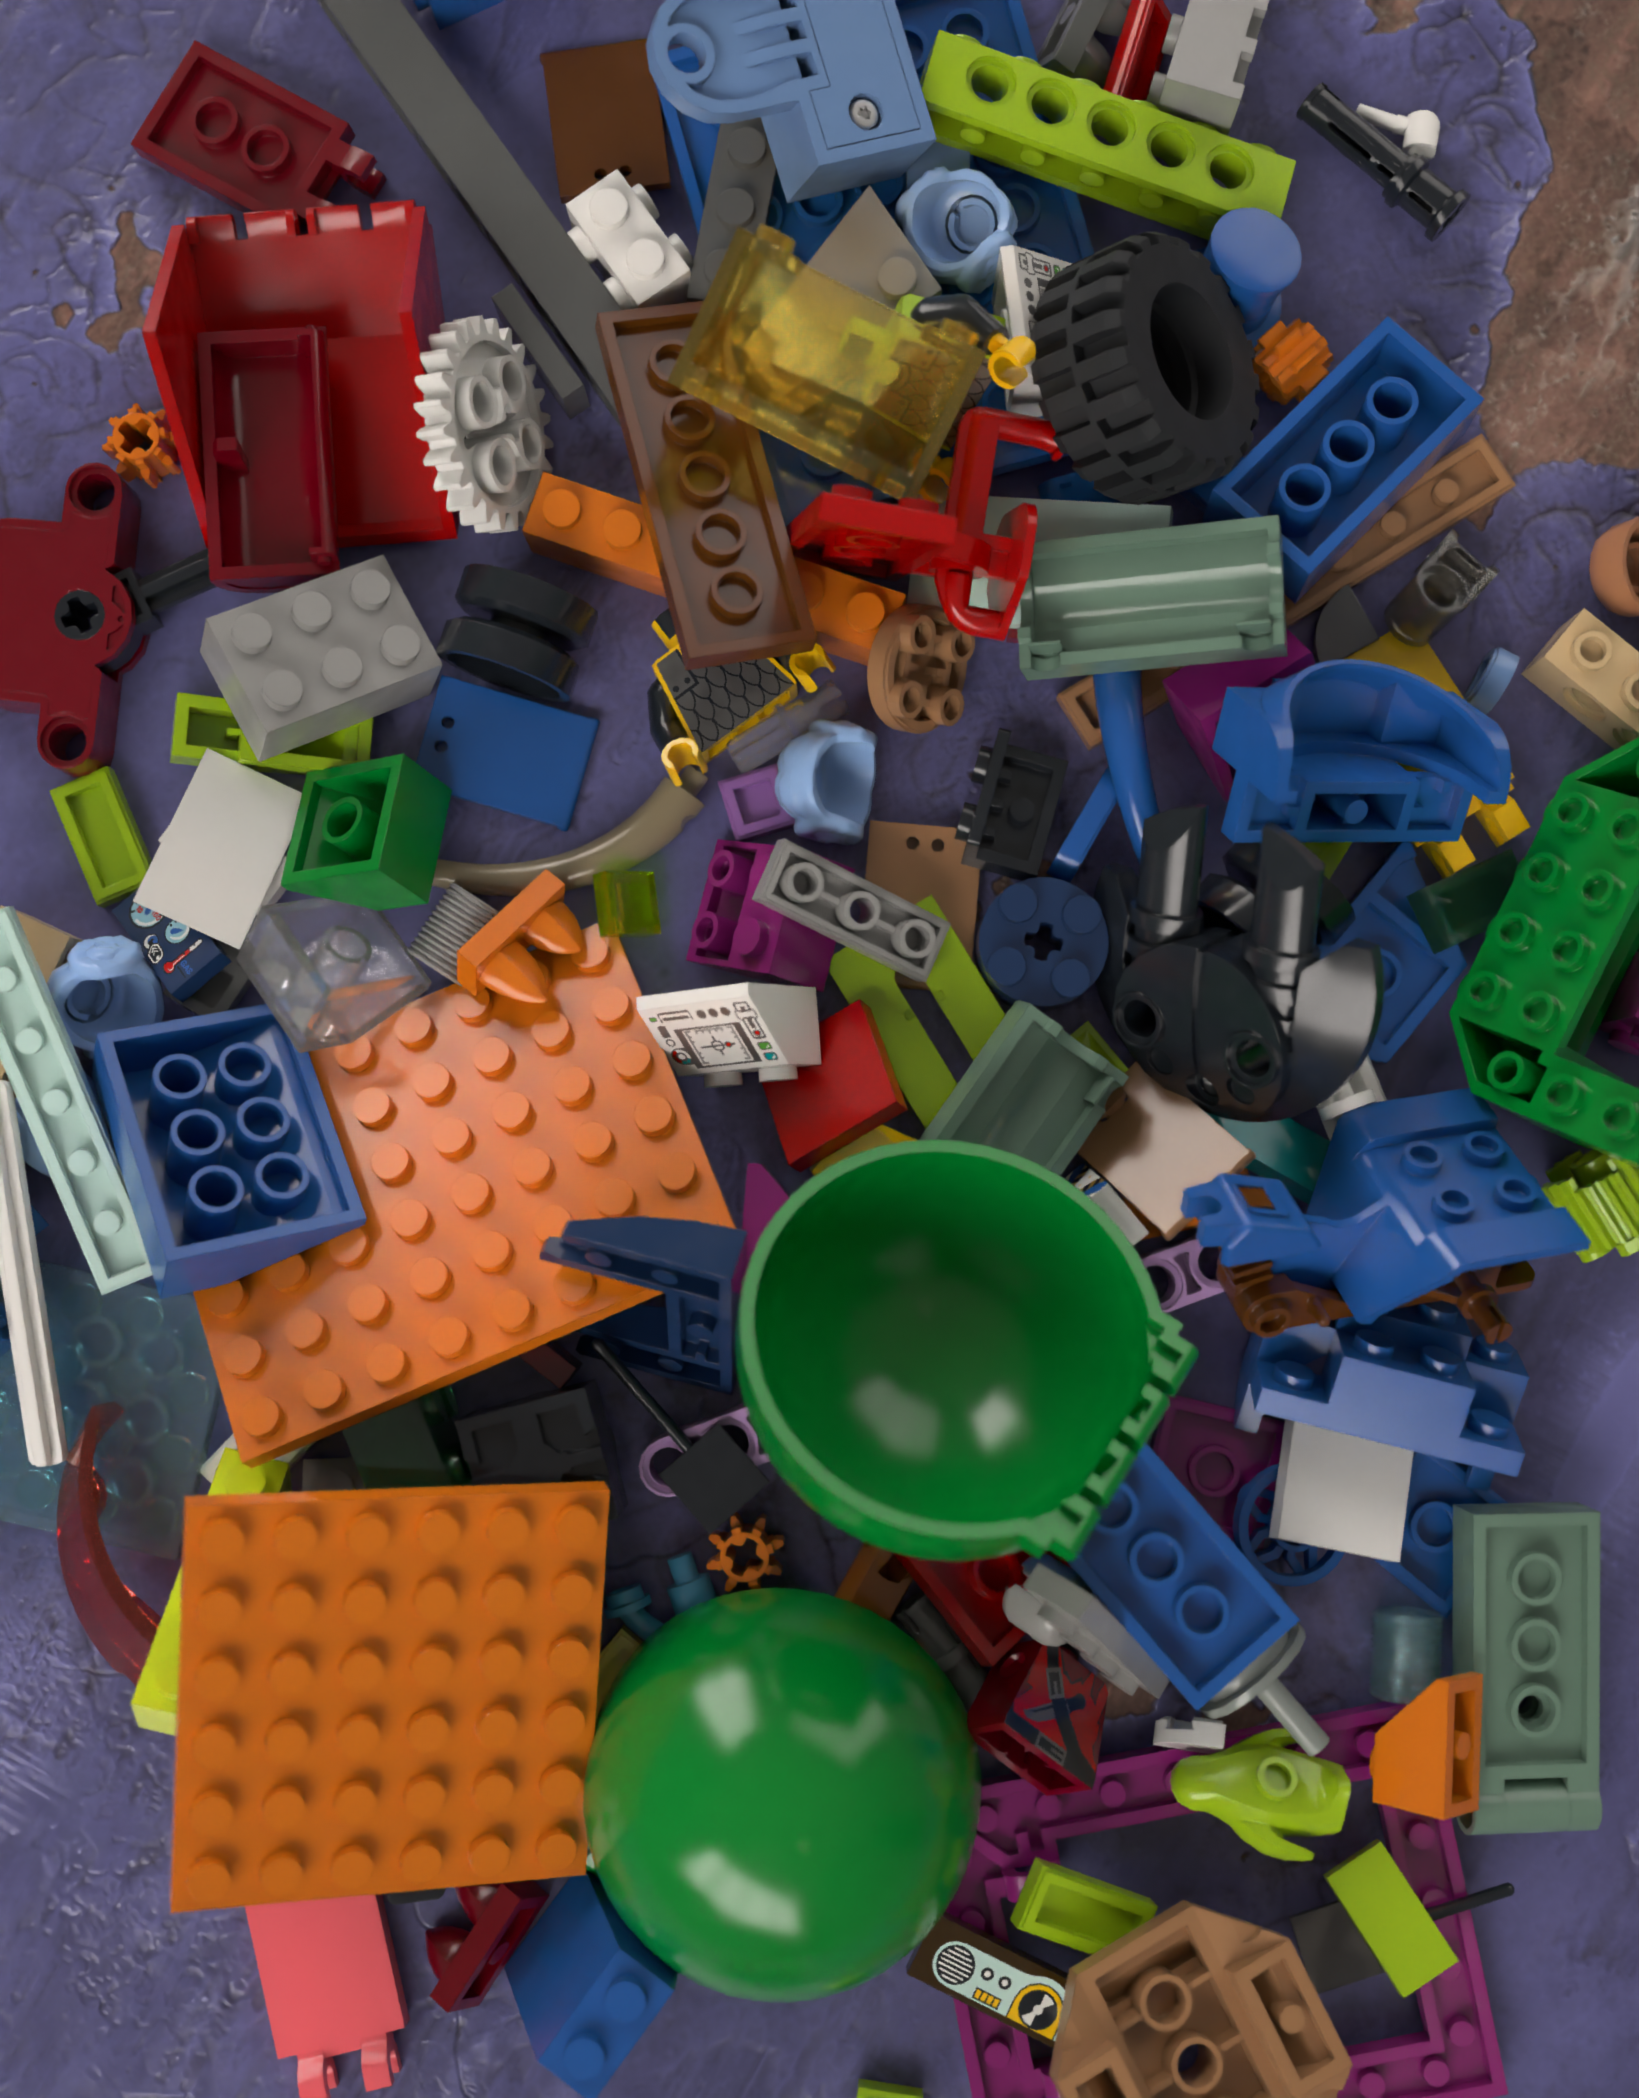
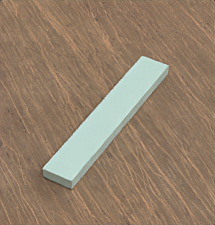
(65, 1116)

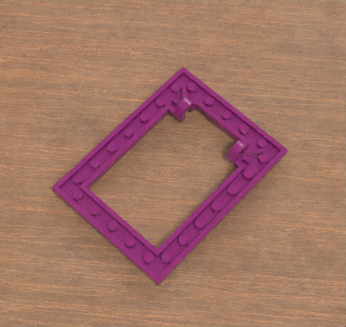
(1018, 1822)

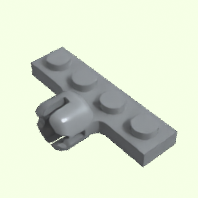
(1065, 1611)

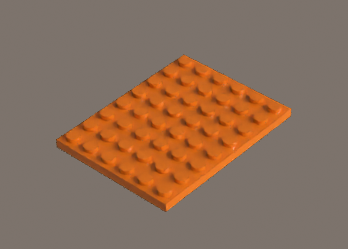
(468, 1148)

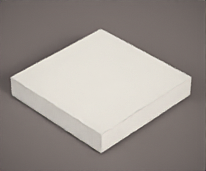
(1341, 1492)

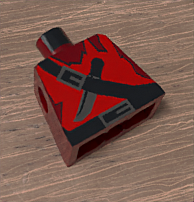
(1042, 1716)

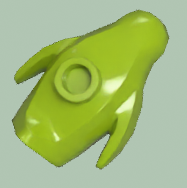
(1266, 1792)

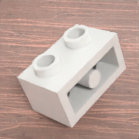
(620, 235)

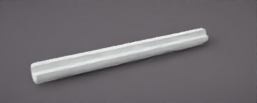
(26, 1300)

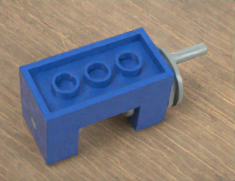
(1194, 1600)

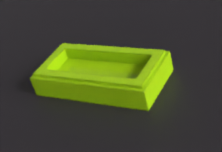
(103, 835)
(1077, 1908)
(1390, 1918)

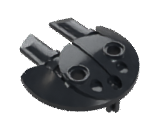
(1227, 1019)

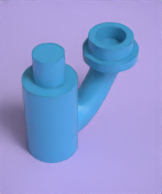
(686, 1591)

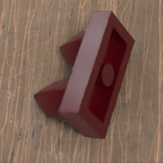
(472, 1960)

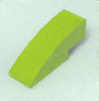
(209, 723)

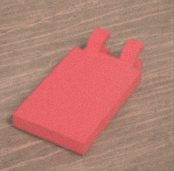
(330, 1987)

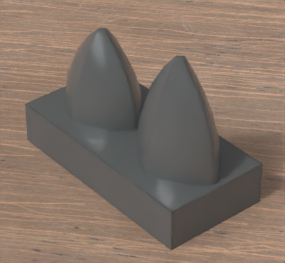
(1071, 44)

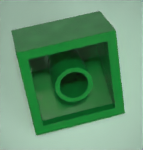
(368, 834)

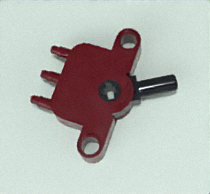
(48, 589)

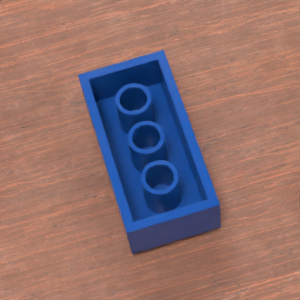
(1348, 452)

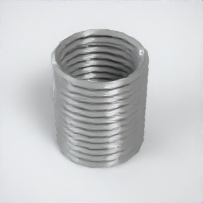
(449, 928)

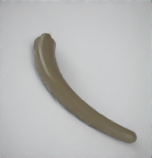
(620, 849)

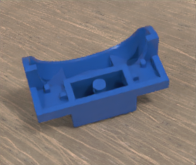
(1325, 750)
(1399, 1382)

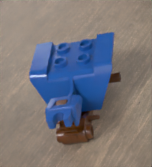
(1405, 1213)

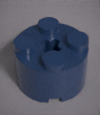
(1071, 924)

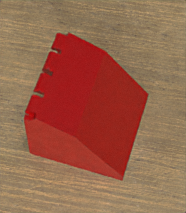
(379, 307)

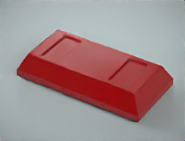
(1139, 49)

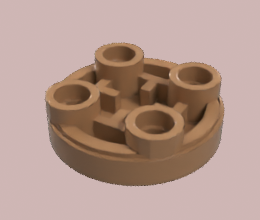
(918, 669)

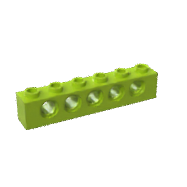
(1073, 157)

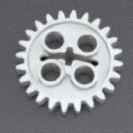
(467, 392)

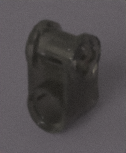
(1437, 592)

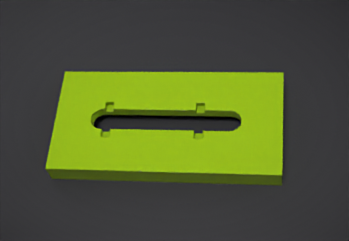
(912, 1054)

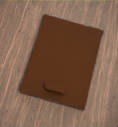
(605, 117)

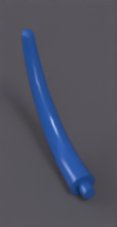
(1125, 745)

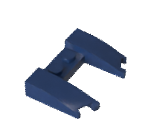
(687, 1260)

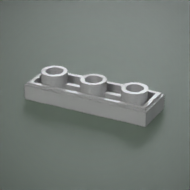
(821, 898)

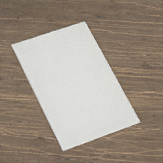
(221, 849)

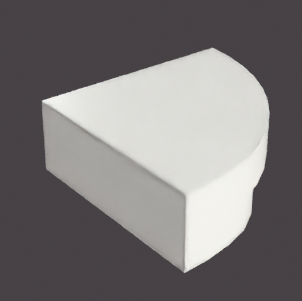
(1199, 1736)

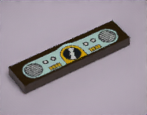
(991, 1977)

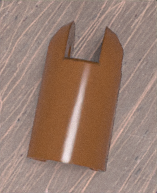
(875, 1581)

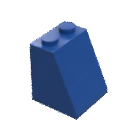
(586, 1986)

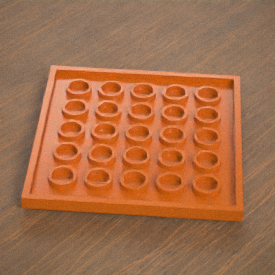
(384, 1690)

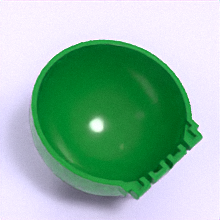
(953, 1351)
(781, 1794)

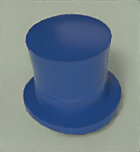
(1257, 261)

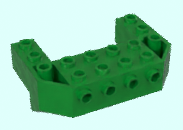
(1557, 964)

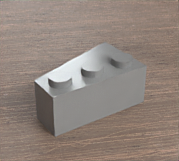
(1208, 61)
(874, 255)

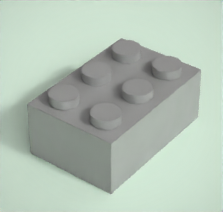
(319, 657)

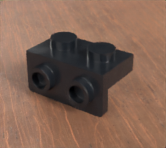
(1014, 810)

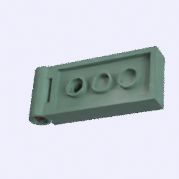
(1533, 1630)

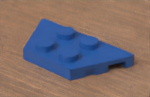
(1412, 973)

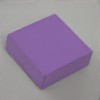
(754, 805)

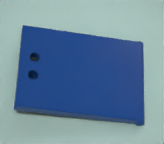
(507, 751)

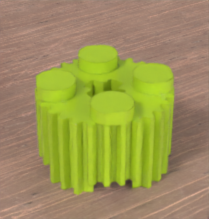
(1600, 1198)

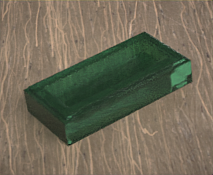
(1464, 901)

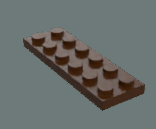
(703, 500)

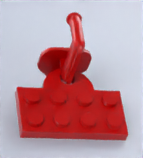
(890, 541)

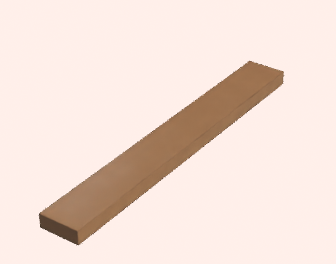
(1438, 501)

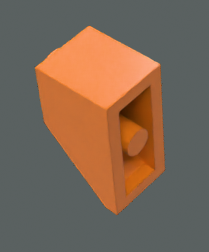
(1432, 1751)

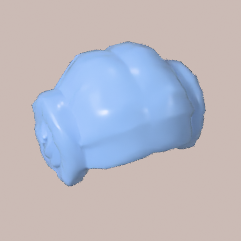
(957, 225)
(828, 781)
(105, 989)

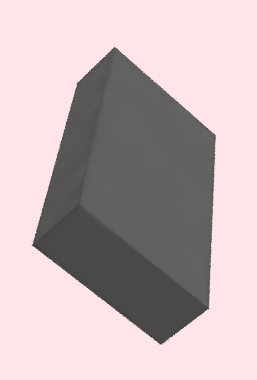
(541, 351)

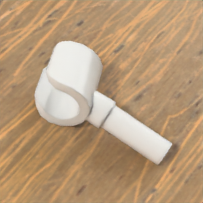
(1419, 128)

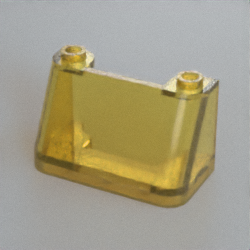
(826, 365)

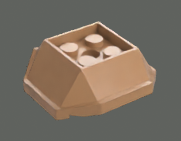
(1201, 1983)

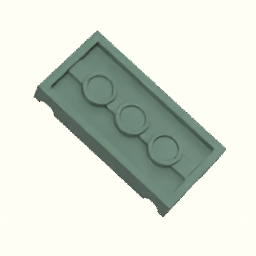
(1154, 599)
(1029, 1092)

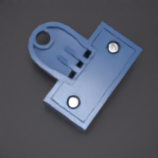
(818, 72)

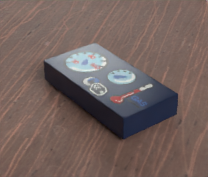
(176, 952)

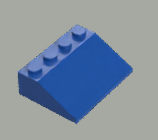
(222, 1145)

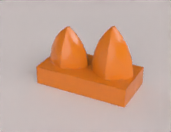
(498, 952)

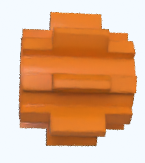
(1291, 361)
(130, 433)
(754, 1568)

